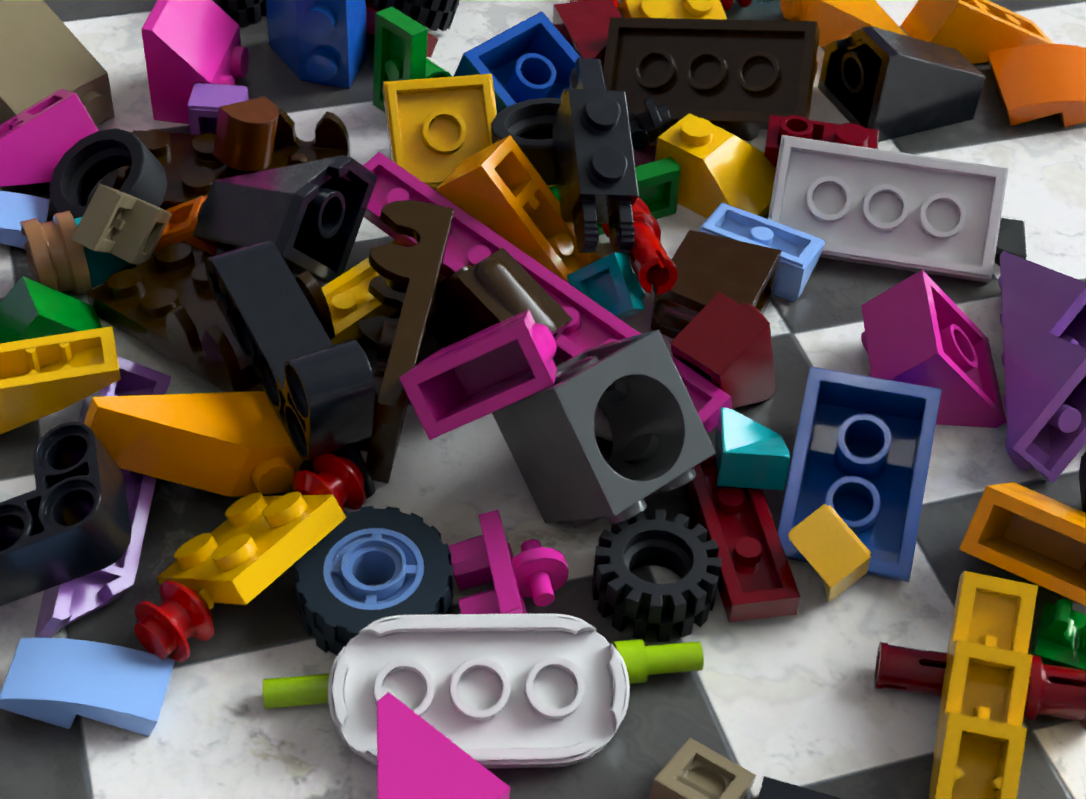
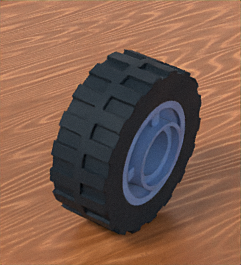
(369, 550)

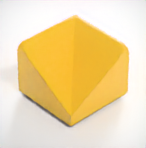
(831, 550)

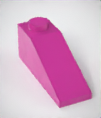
(40, 137)

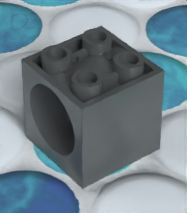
(651, 425)

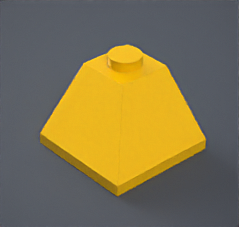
(716, 168)

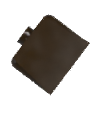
(711, 266)
(490, 294)

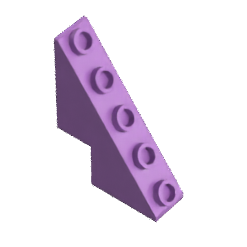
(1043, 365)

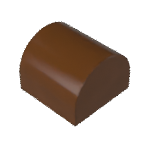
(246, 134)

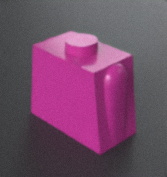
(481, 374)

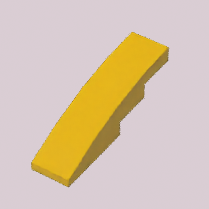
(53, 373)
(984, 690)

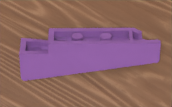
(91, 592)

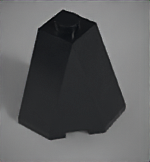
(898, 82)
(303, 208)

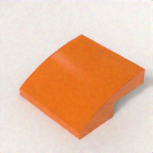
(1041, 82)

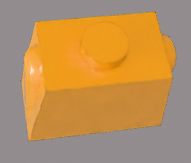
(1030, 538)

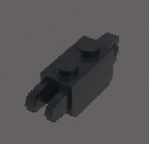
(595, 159)

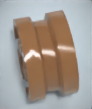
(54, 255)

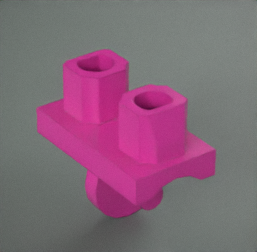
(490, 558)

